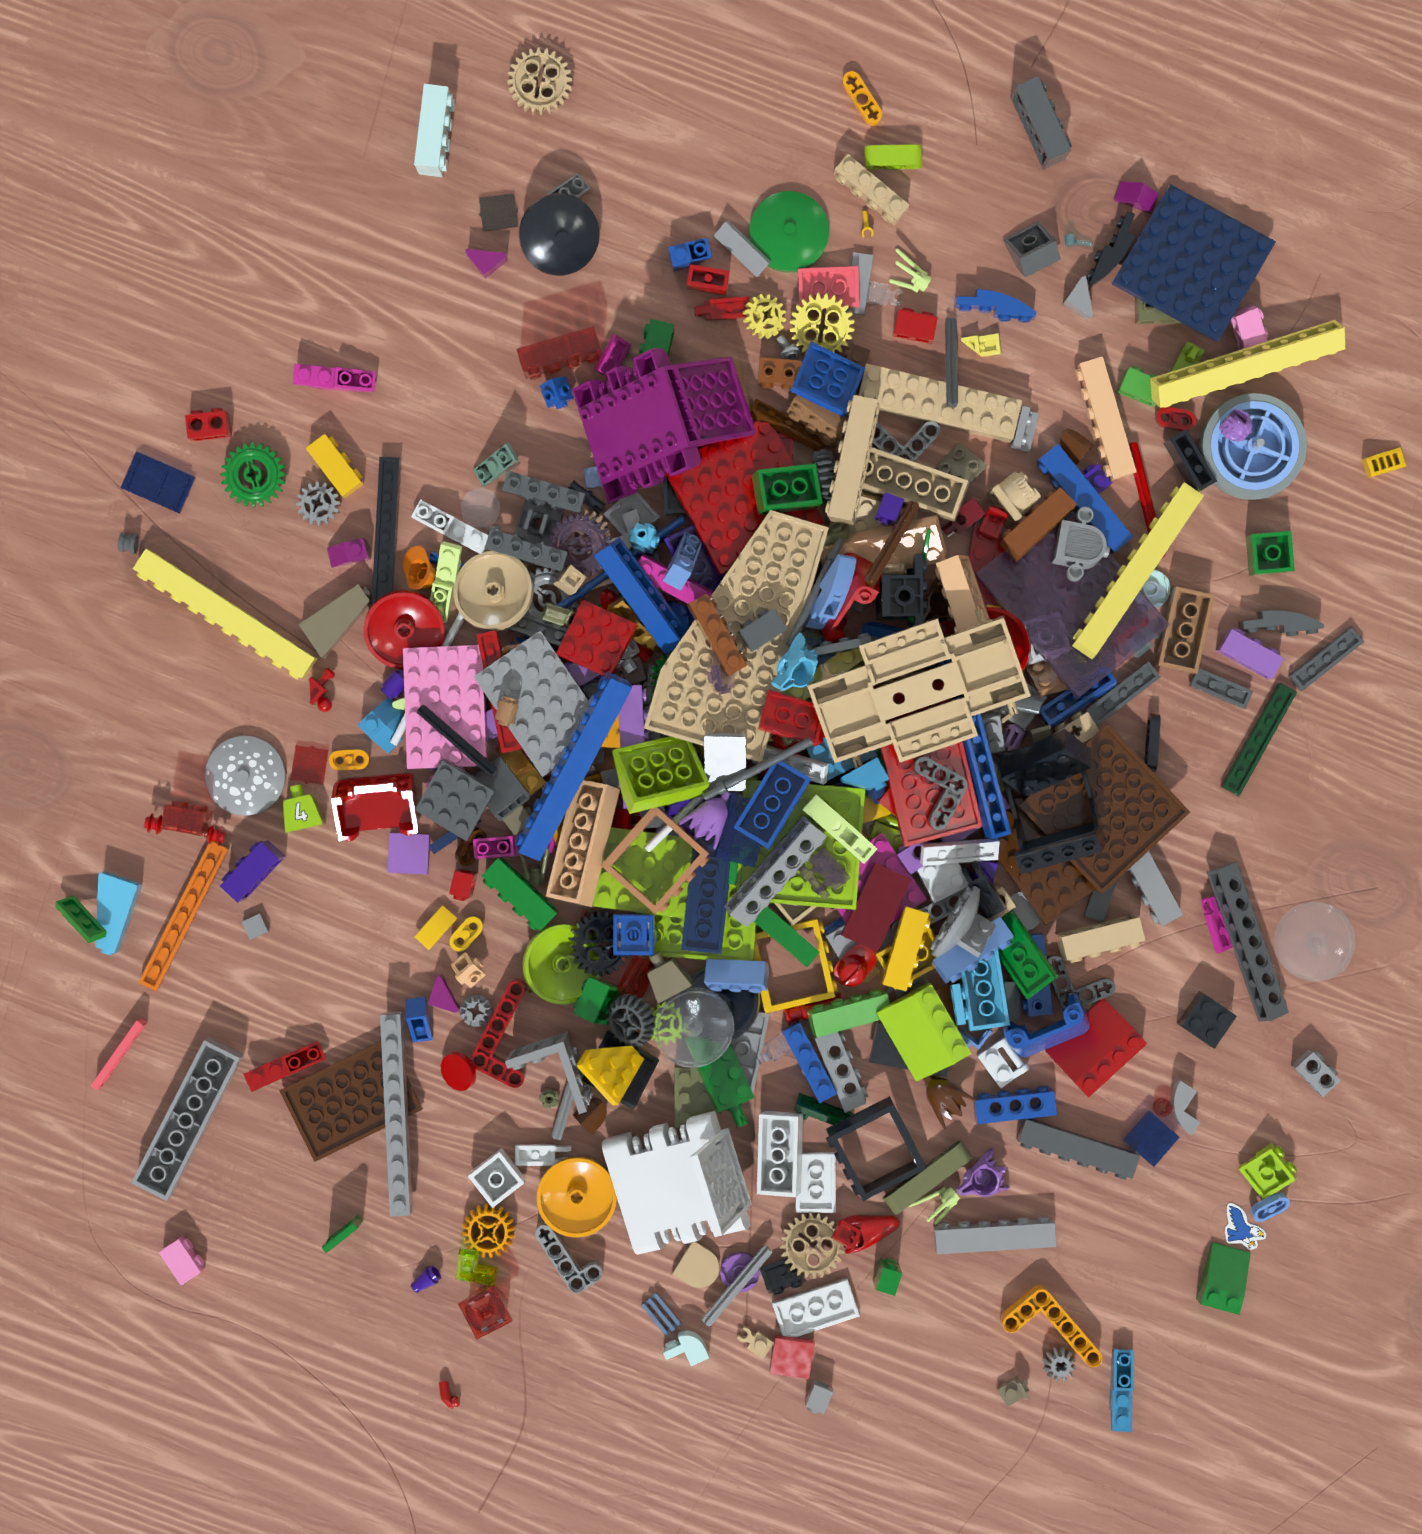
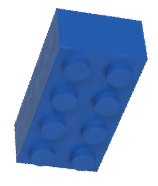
(772, 804)

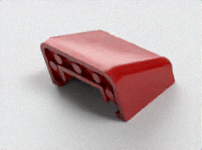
(858, 591)
(374, 805)

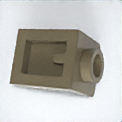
(1013, 1391)

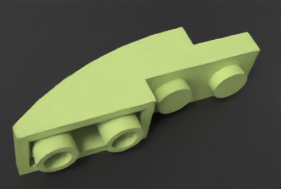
(446, 573)
(839, 828)

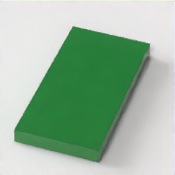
(1025, 959)

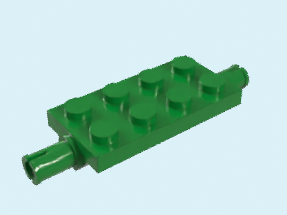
(727, 1085)

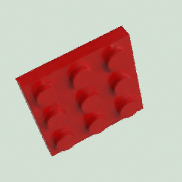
(596, 639)

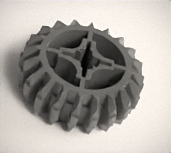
(825, 469)
(636, 1017)

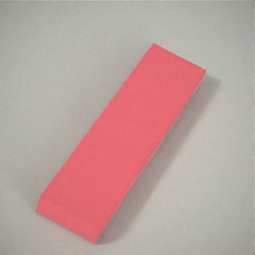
(119, 1054)

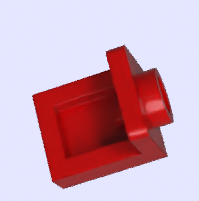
(993, 522)

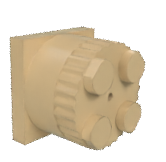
(1014, 496)

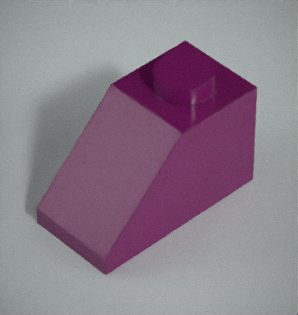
(349, 553)

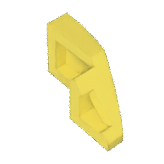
(984, 345)

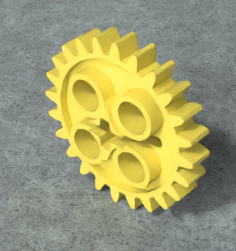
(839, 327)

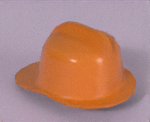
(418, 569)

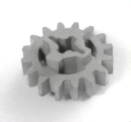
(320, 496)

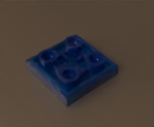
(1151, 1138)

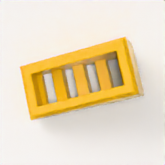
(1369, 467)

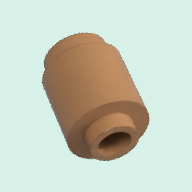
(507, 711)

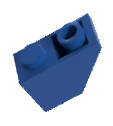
(689, 253)

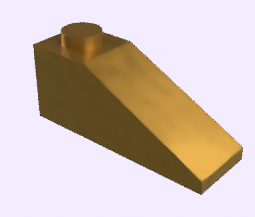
(523, 770)

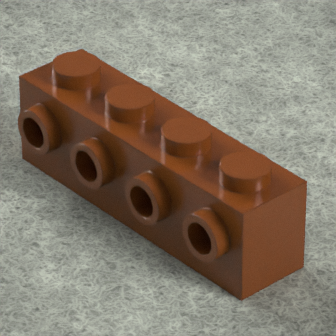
(777, 372)
(1038, 524)
(716, 634)

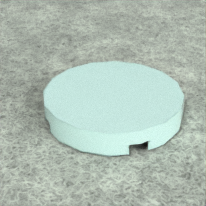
(1157, 588)

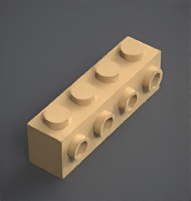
(871, 190)

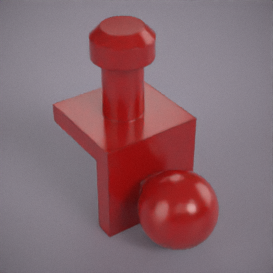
(318, 690)

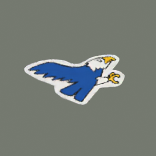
(1240, 1230)

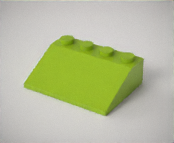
(659, 773)
(923, 1032)

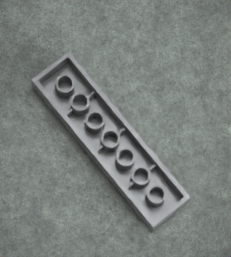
(187, 1118)

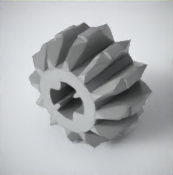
(1061, 1357)

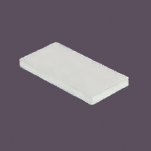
(816, 1308)

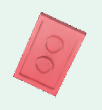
(833, 280)

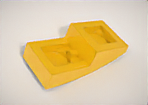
(435, 927)

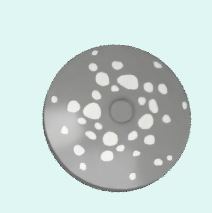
(245, 775)

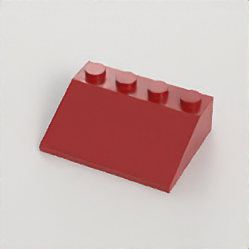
(1100, 1051)

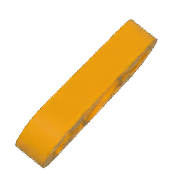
(874, 107)

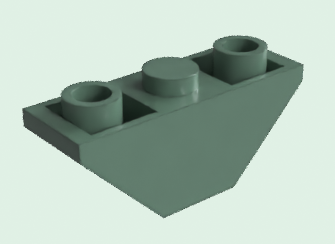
(497, 465)

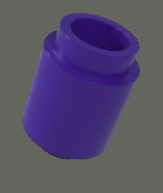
(393, 684)

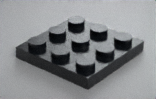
(640, 1079)

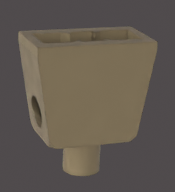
(667, 977)

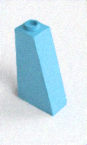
(114, 909)

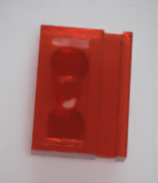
(635, 977)

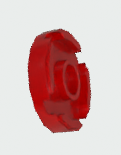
(458, 1071)

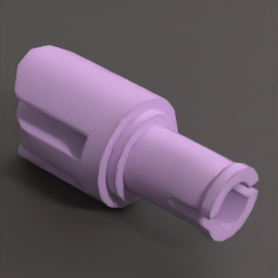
(1013, 737)

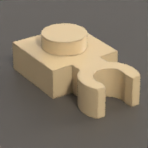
(757, 1343)

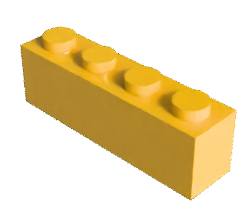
(905, 948)

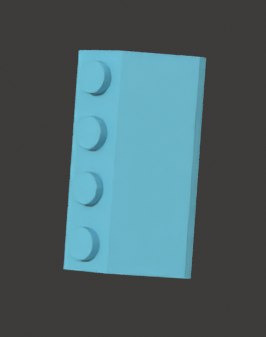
(985, 995)

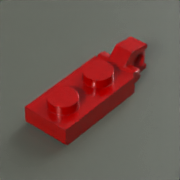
(722, 308)

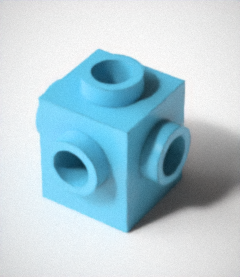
(646, 543)

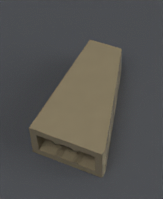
(334, 620)

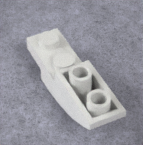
(450, 527)

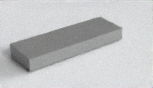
(742, 248)
(864, 262)

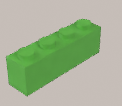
(847, 1013)

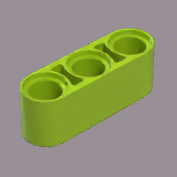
(893, 157)

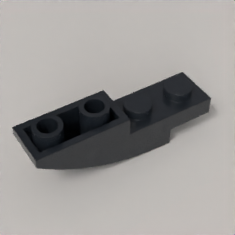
(1109, 257)

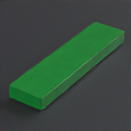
(786, 936)

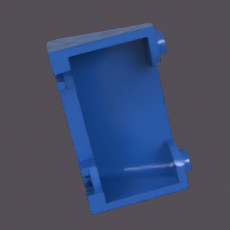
(1073, 1025)

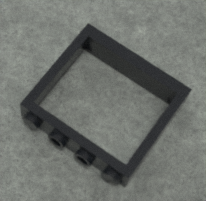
(860, 1119)

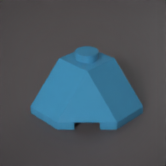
(382, 724)
(867, 776)

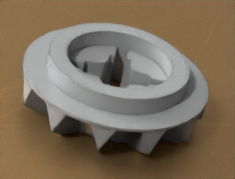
(471, 1002)

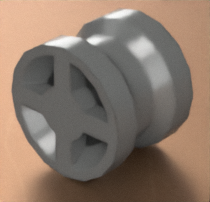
(128, 542)

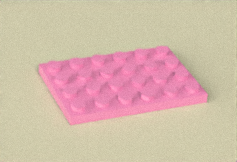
(446, 685)

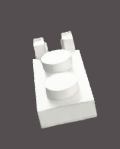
(538, 1154)

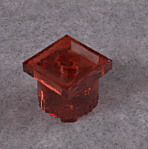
(485, 1310)

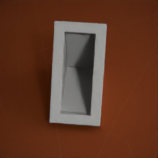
(1079, 299)

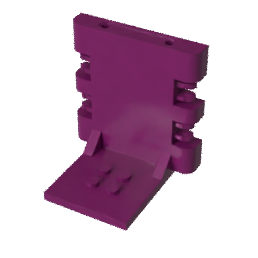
(657, 416)

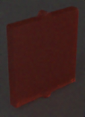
(309, 764)

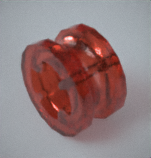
(1156, 1107)

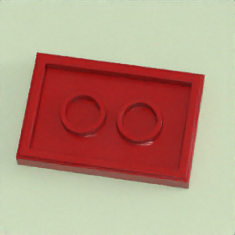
(789, 717)

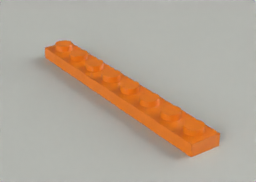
(183, 916)

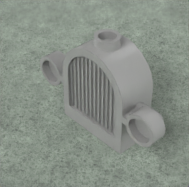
(1079, 545)

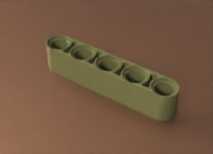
(919, 1184)

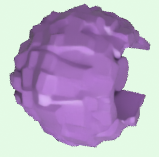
(1236, 426)

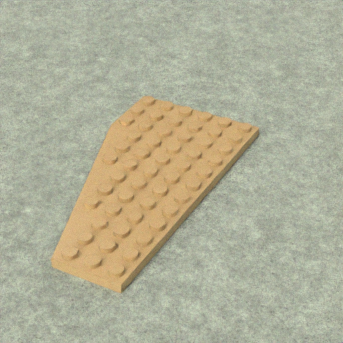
(769, 573)

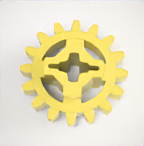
(755, 316)

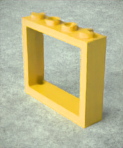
(826, 966)

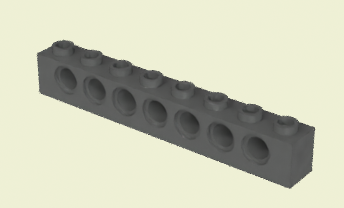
(1247, 942)

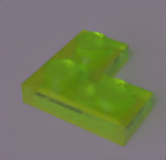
(471, 1271)

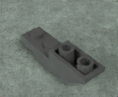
(1287, 621)

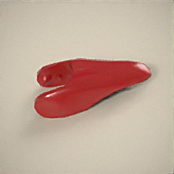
(873, 1229)

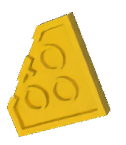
(611, 1070)

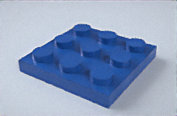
(827, 379)

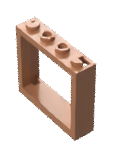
(687, 876)

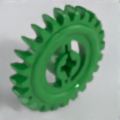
(258, 493)

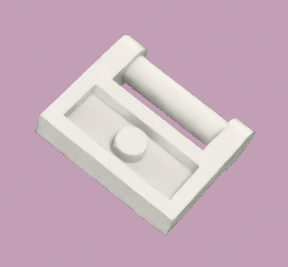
(997, 1065)

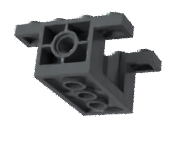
(541, 502)

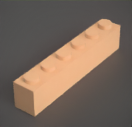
(1105, 418)

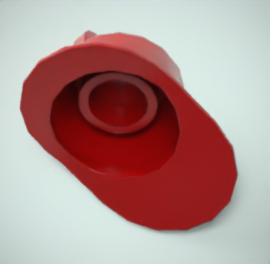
(854, 966)

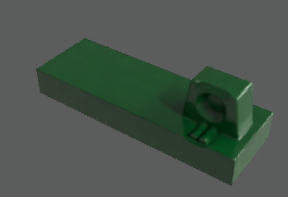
(822, 1111)

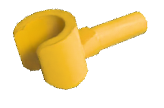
(866, 225)

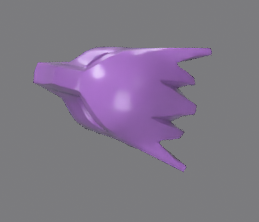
(709, 818)
(983, 1177)

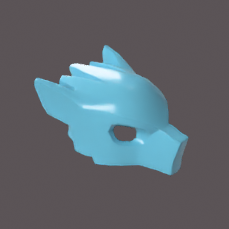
(796, 665)

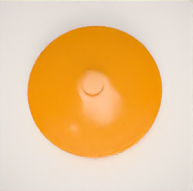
(576, 1197)

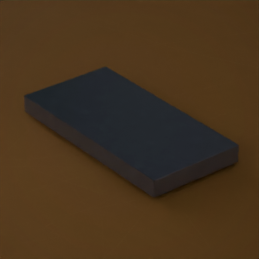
(885, 1052)

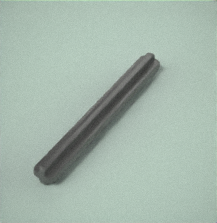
(951, 362)

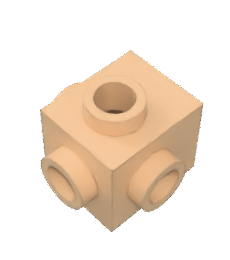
(468, 969)

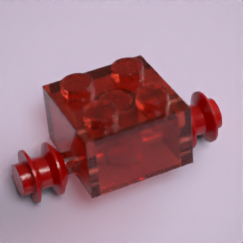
(186, 819)

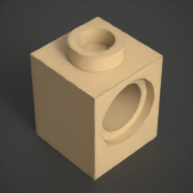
(569, 580)

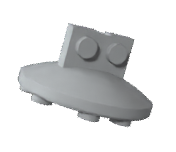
(964, 927)

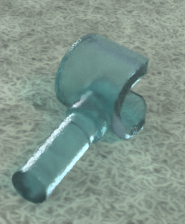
(1070, 241)

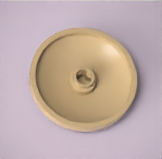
(493, 591)

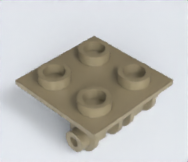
(962, 464)

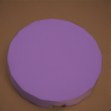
(733, 1266)

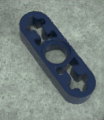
(444, 841)

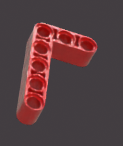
(496, 1034)

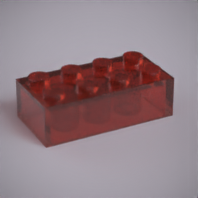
(559, 352)

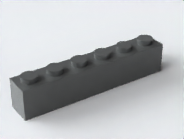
(1078, 1148)

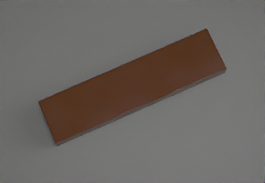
(785, 425)

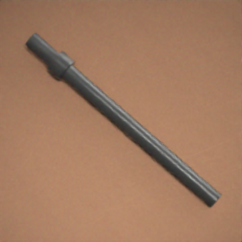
(831, 556)
(722, 787)

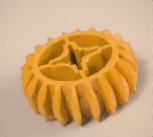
(493, 1236)

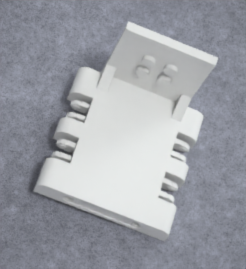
(678, 1183)

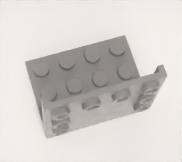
(568, 1054)

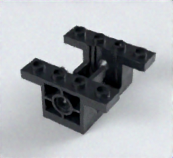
(910, 587)

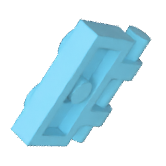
(957, 995)

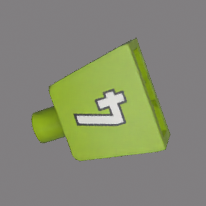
(301, 810)

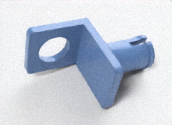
(971, 1041)

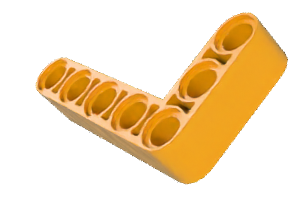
(1057, 1320)

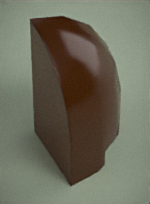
(1075, 445)
(593, 1117)

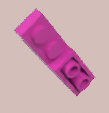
(334, 378)
(499, 847)

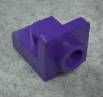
(1097, 477)

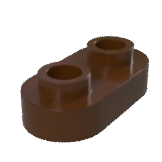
(467, 846)

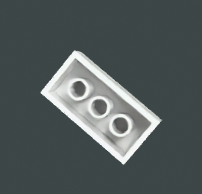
(780, 1153)

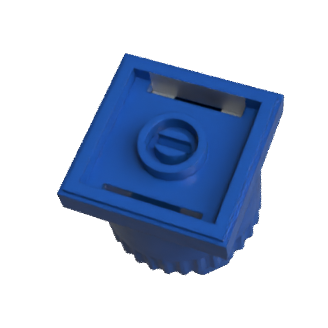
(634, 934)

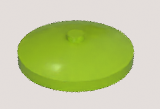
(551, 969)

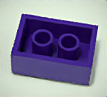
(251, 870)

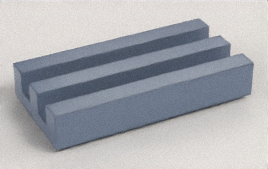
(671, 1327)

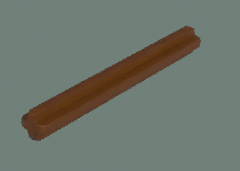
(891, 543)

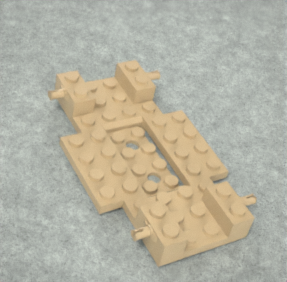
(981, 669)

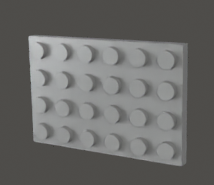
(546, 697)

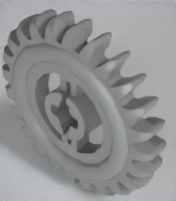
(543, 578)

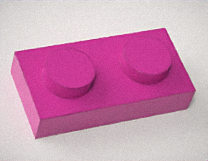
(612, 355)

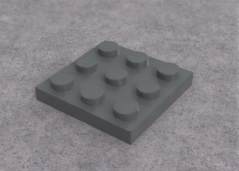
(455, 799)

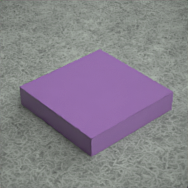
(408, 853)

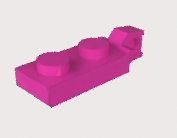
(1216, 925)

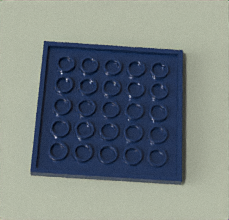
(1193, 263)

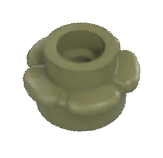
(549, 1103)

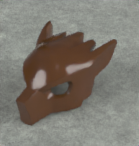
(936, 603)
(945, 1097)

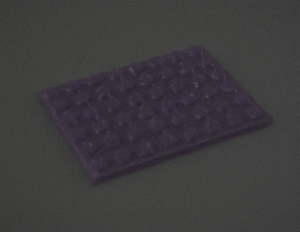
(1057, 608)

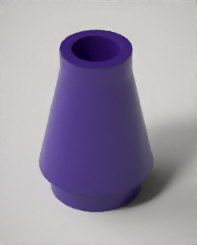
(428, 1278)

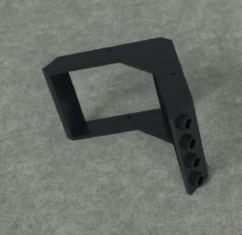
(1058, 846)

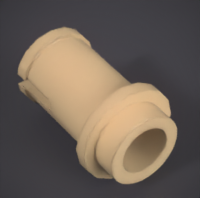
(895, 569)

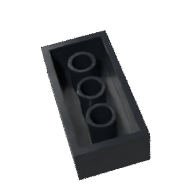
(1045, 763)

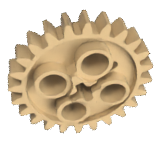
(557, 84)
(800, 1259)

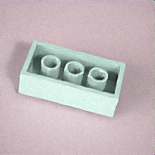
(433, 130)

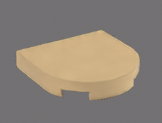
(697, 1266)

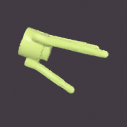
(920, 277)
(948, 1198)

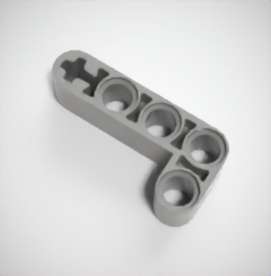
(565, 1255)

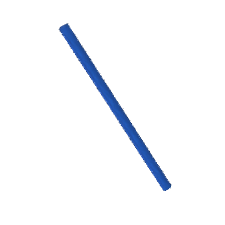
(603, 576)

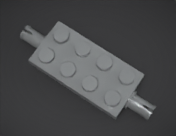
(750, 1046)

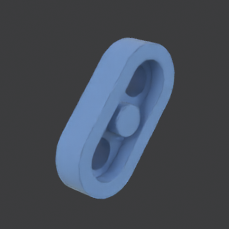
(1270, 1207)

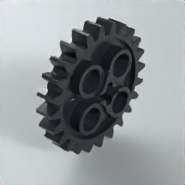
(600, 962)

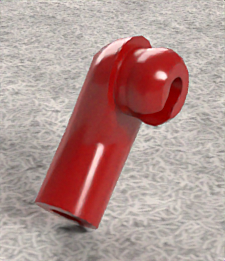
(446, 1397)

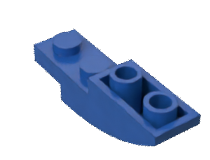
(1004, 306)

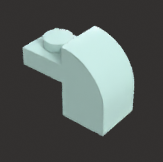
(689, 1343)

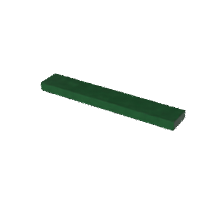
(1258, 739)

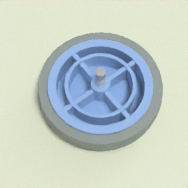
(1266, 458)

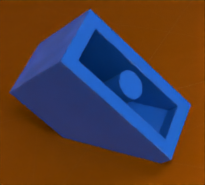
(419, 1019)

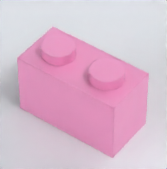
(1249, 327)
(182, 1259)

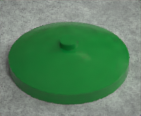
(789, 230)

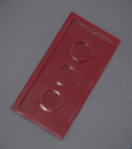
(876, 907)

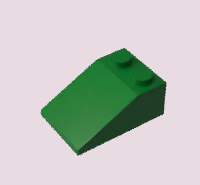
(1224, 1278)

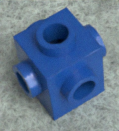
(557, 392)

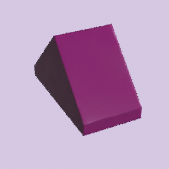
(1136, 195)
(486, 261)
(442, 996)

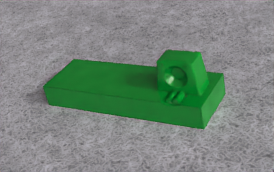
(80, 919)

